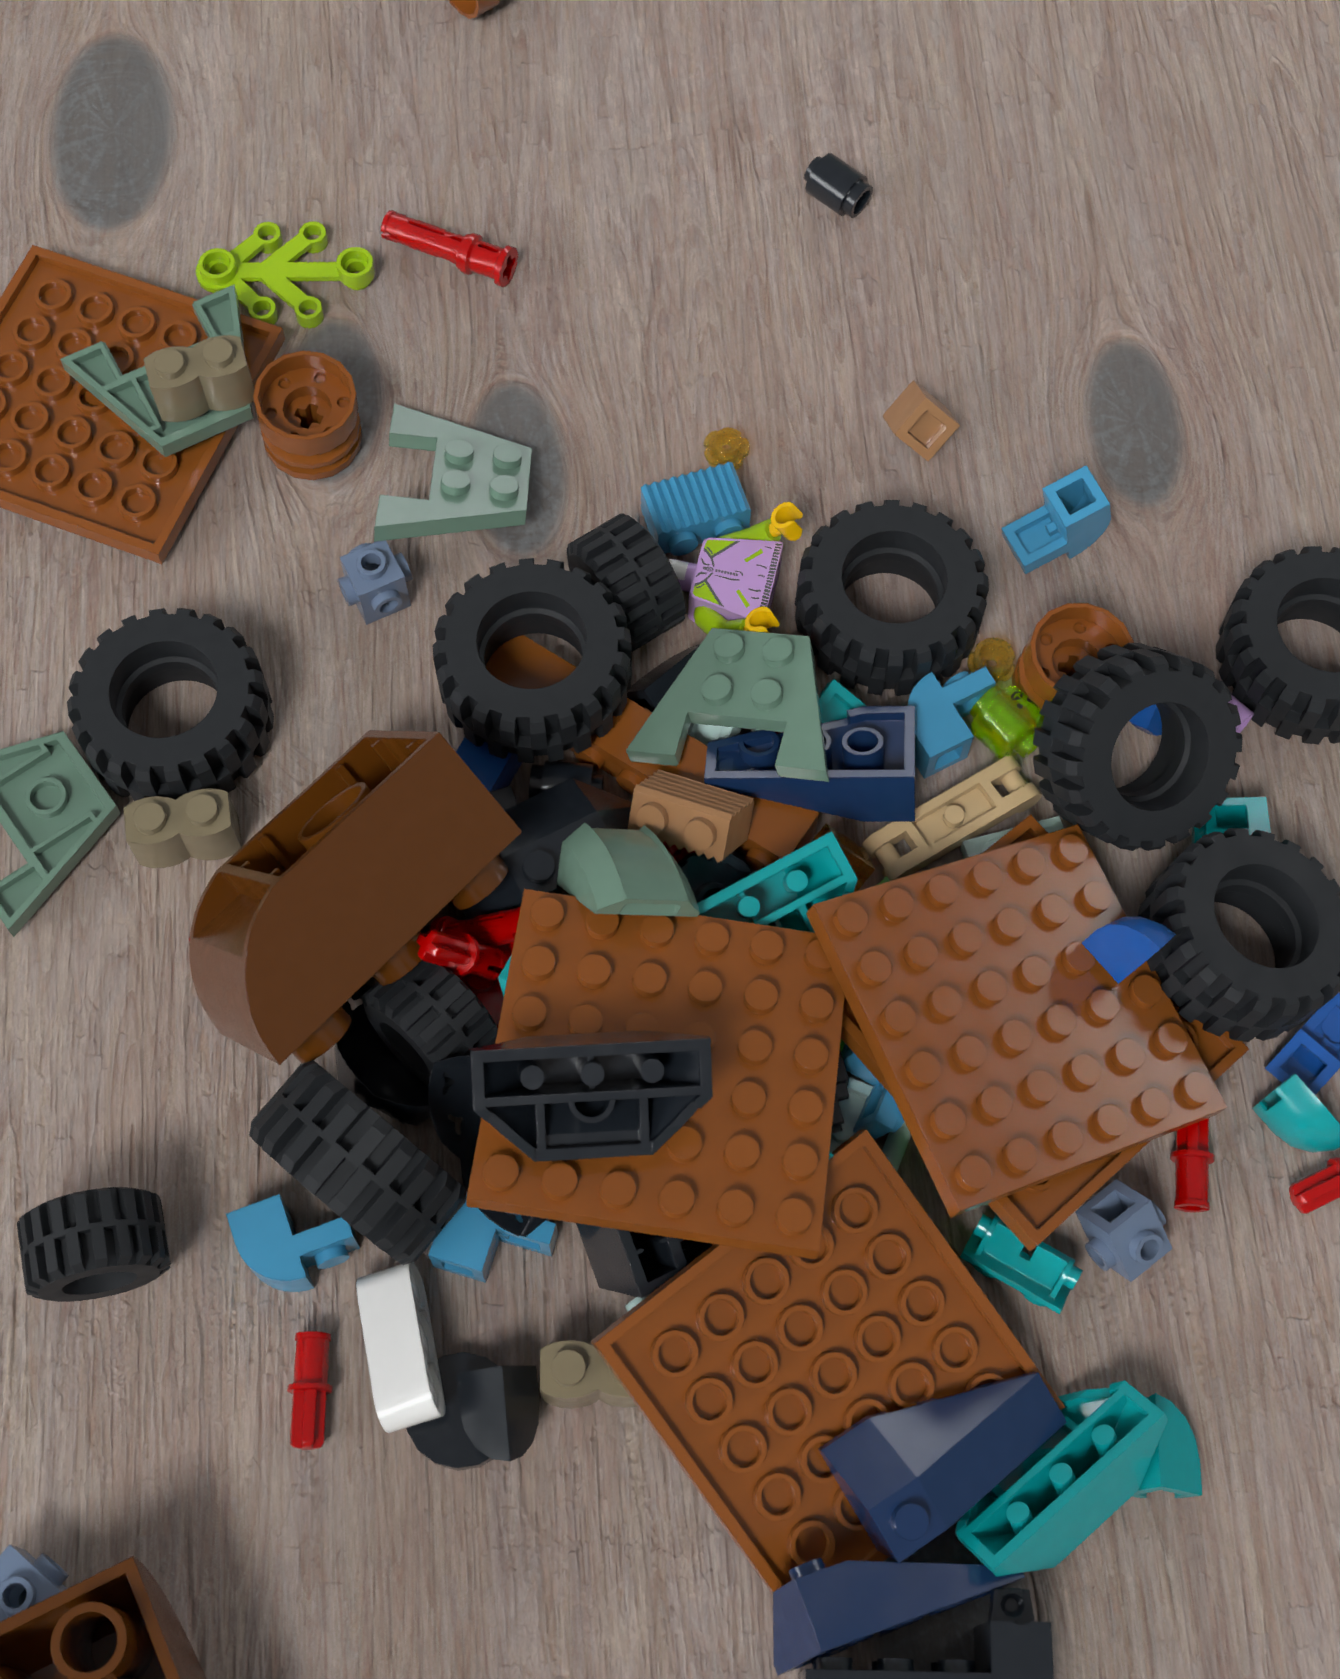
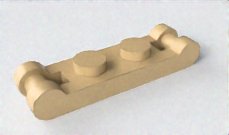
(953, 818)

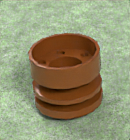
(308, 415)
(1060, 642)

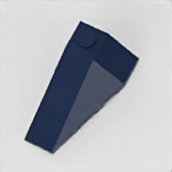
(867, 766)
(933, 1461)
(852, 1600)

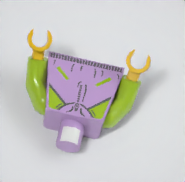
(739, 574)

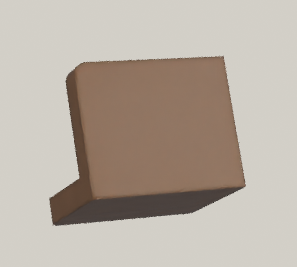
(920, 420)

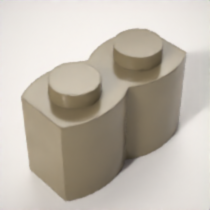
(200, 378)
(171, 830)
(578, 1376)

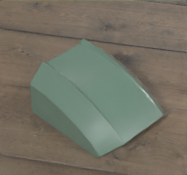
(624, 873)

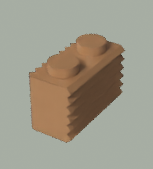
(691, 814)

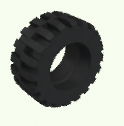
(899, 543)
(520, 603)
(156, 653)
(1259, 664)
(1192, 758)
(1288, 901)
(357, 1163)

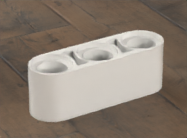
(400, 1347)

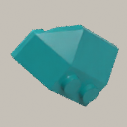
(787, 888)
(1066, 1483)

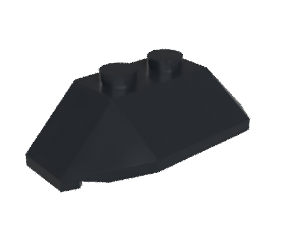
(544, 826)
(591, 1091)

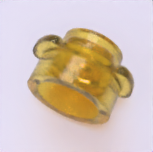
(726, 436)
(995, 650)

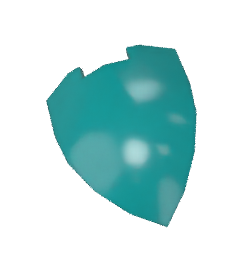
(1299, 1117)
(1176, 1458)

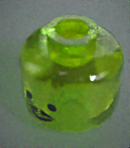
(1006, 721)

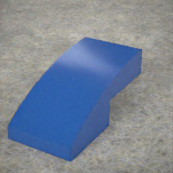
(1313, 1050)

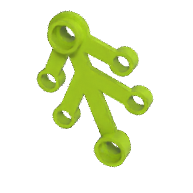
(280, 269)

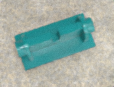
(1041, 1278)

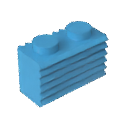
(694, 508)

